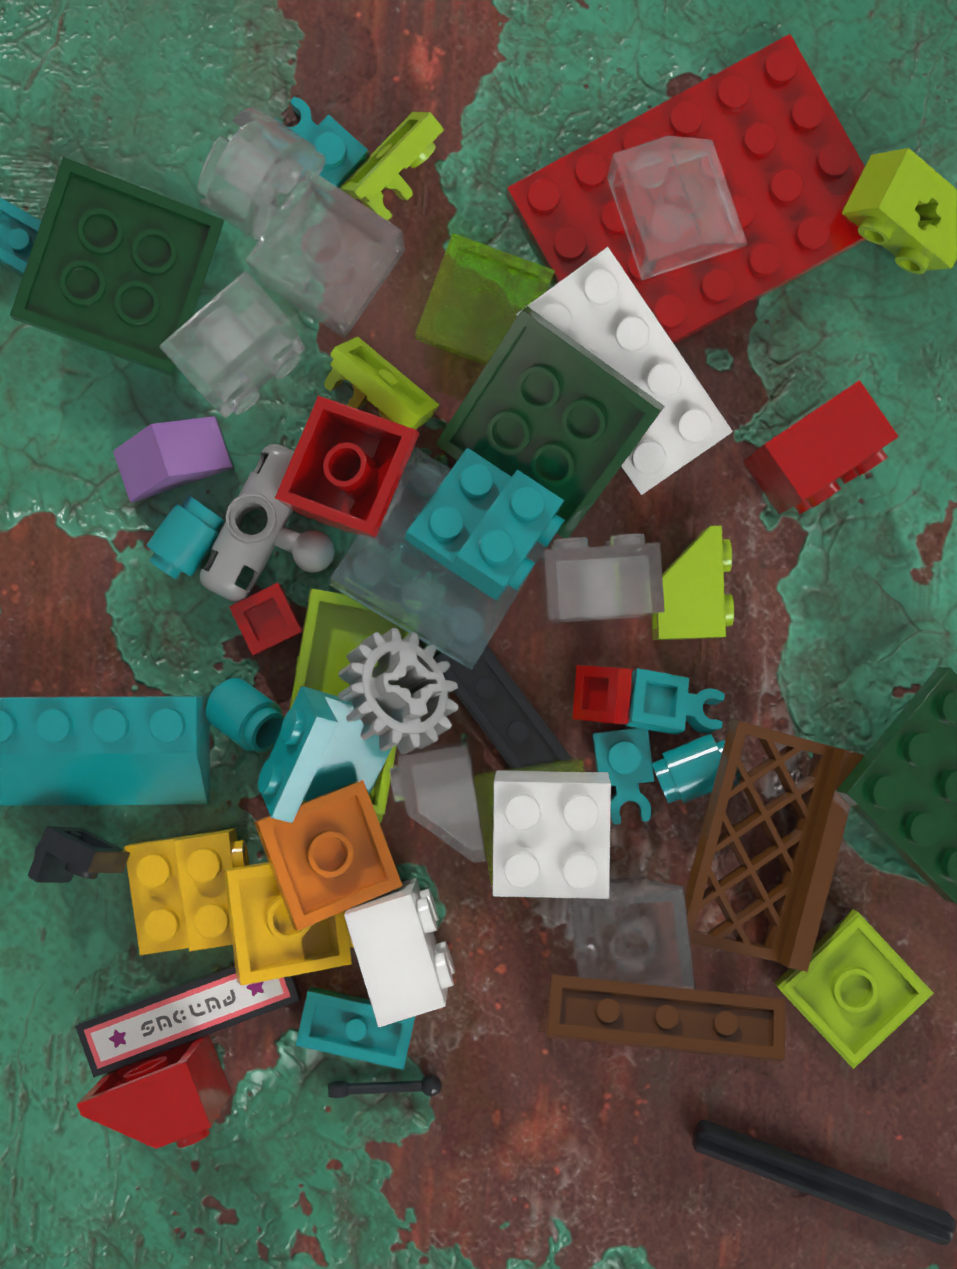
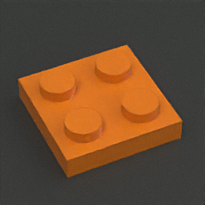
(329, 855)

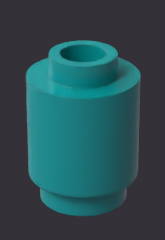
(184, 538)
(245, 715)
(689, 769)

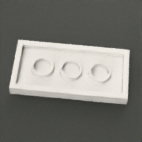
(613, 322)

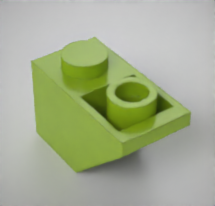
(695, 591)

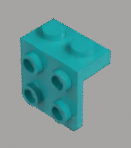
(317, 754)

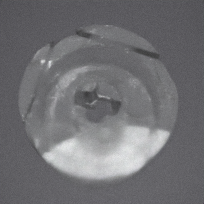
(255, 171)

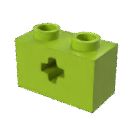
(906, 211)

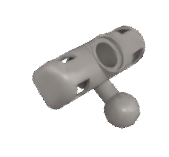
(234, 549)

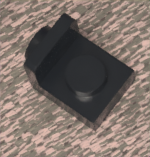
(74, 852)

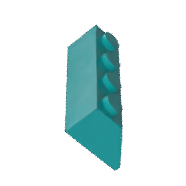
(104, 750)

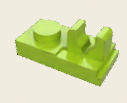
(405, 147)
(379, 384)

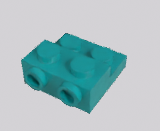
(486, 524)

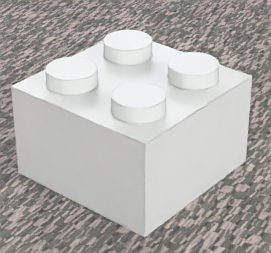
(551, 834)
(399, 953)

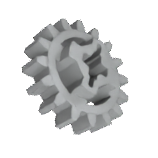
(402, 690)

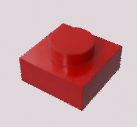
(266, 619)
(602, 694)

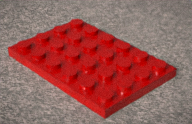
(783, 167)

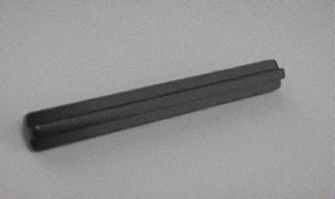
(823, 1182)

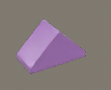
(171, 456)

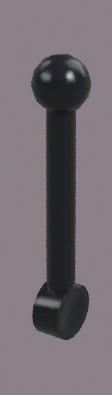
(429, 1085)

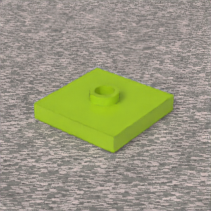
(854, 988)

